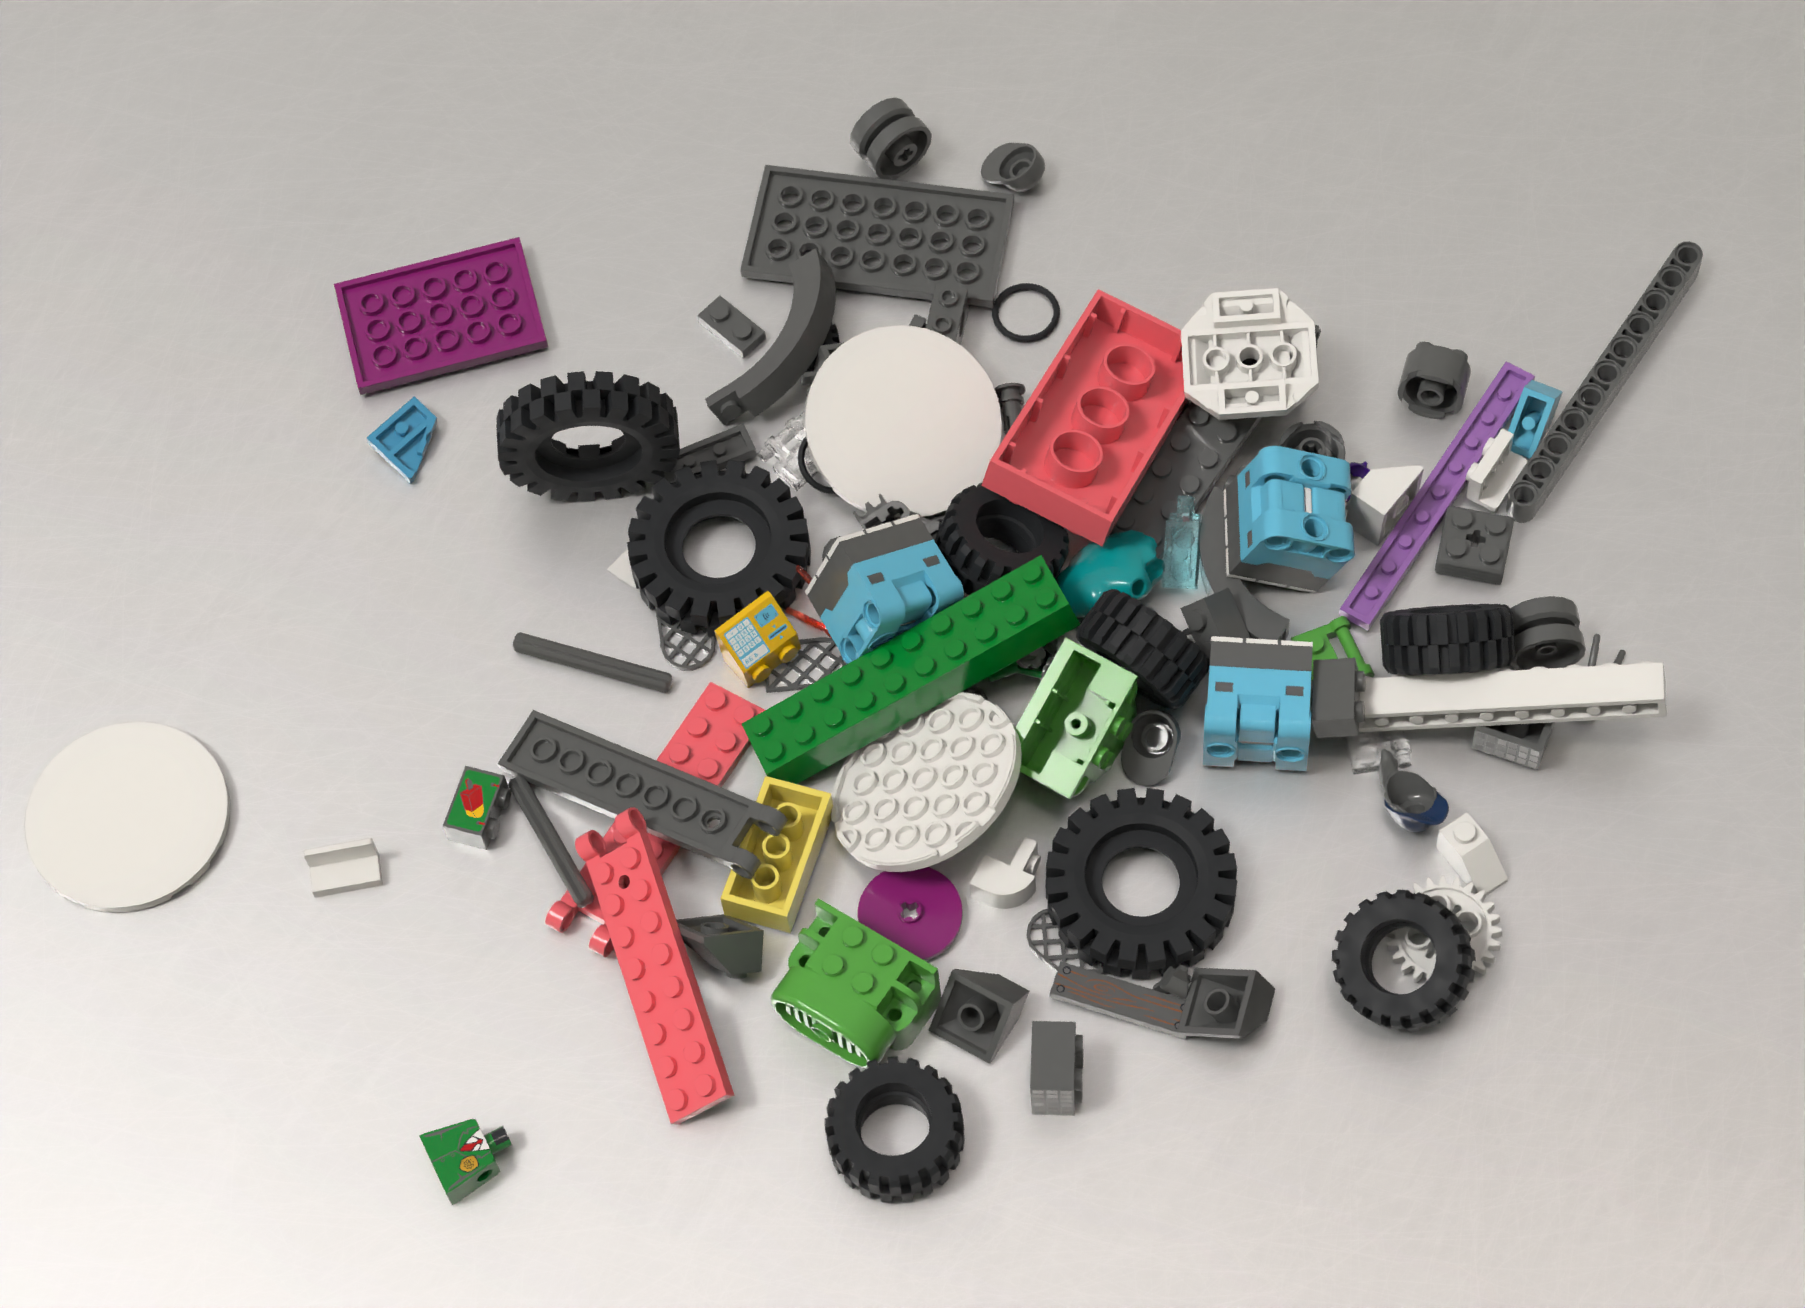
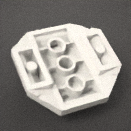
(1241, 327)

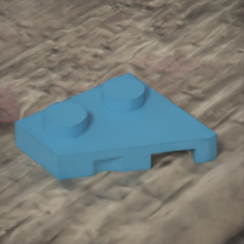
(405, 438)

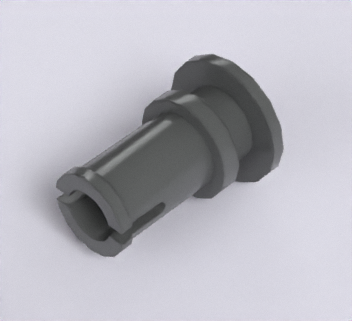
(1010, 402)

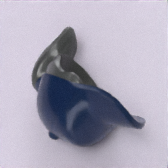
(1410, 797)

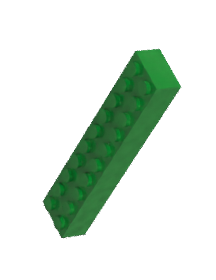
(911, 673)

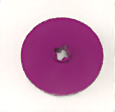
(936, 907)

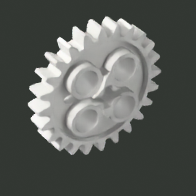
(1471, 909)

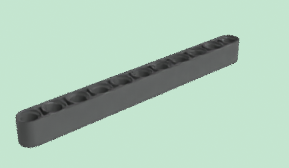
(1603, 393)

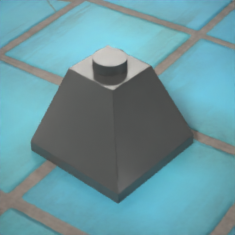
(724, 943)
(1225, 1003)
(978, 1011)

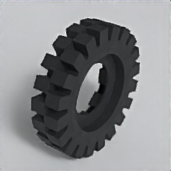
(545, 464)
(666, 519)
(1140, 942)

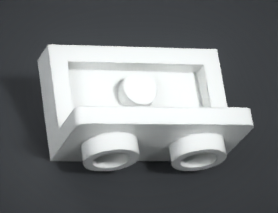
(1495, 473)

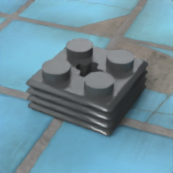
(1479, 563)

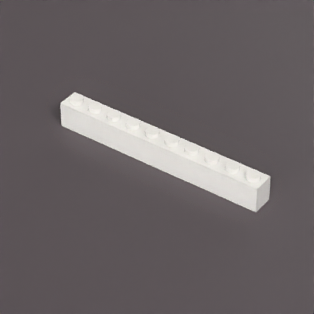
(1513, 697)

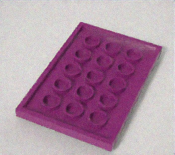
(440, 315)

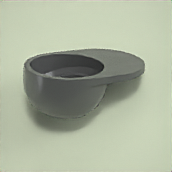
(1015, 166)
(1150, 747)

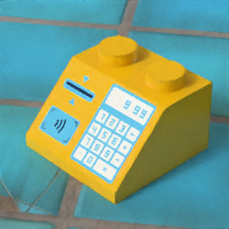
(757, 640)

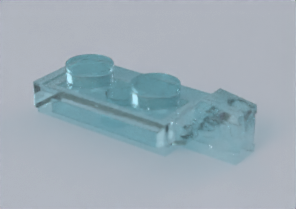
(1182, 546)

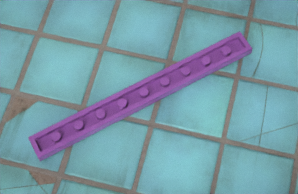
(1434, 497)

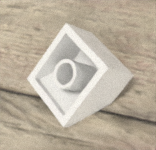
(1382, 499)

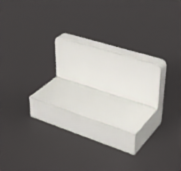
(344, 867)

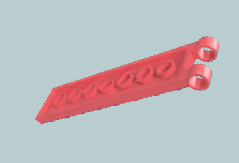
(704, 746)
(656, 969)

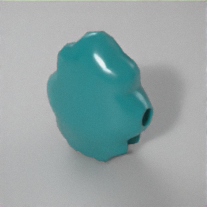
(1122, 563)

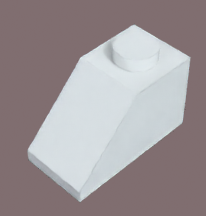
(1471, 854)

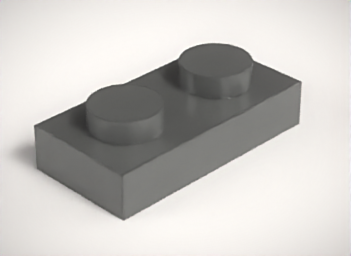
(731, 326)

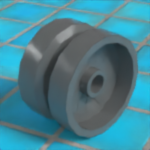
(890, 138)
(1547, 633)

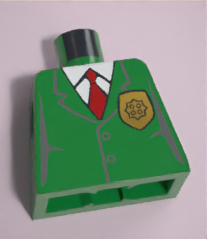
(464, 1156)

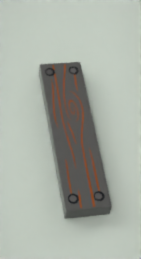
(1118, 998)

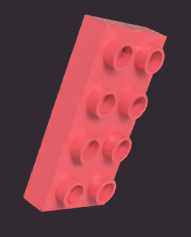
(1094, 420)

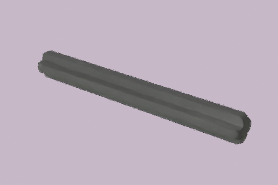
(592, 662)
(551, 841)

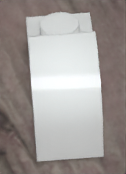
(1004, 884)

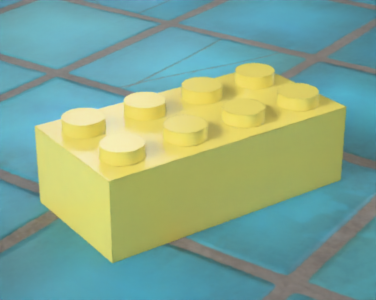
(786, 860)

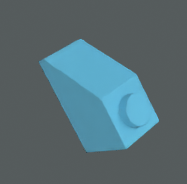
(1533, 417)

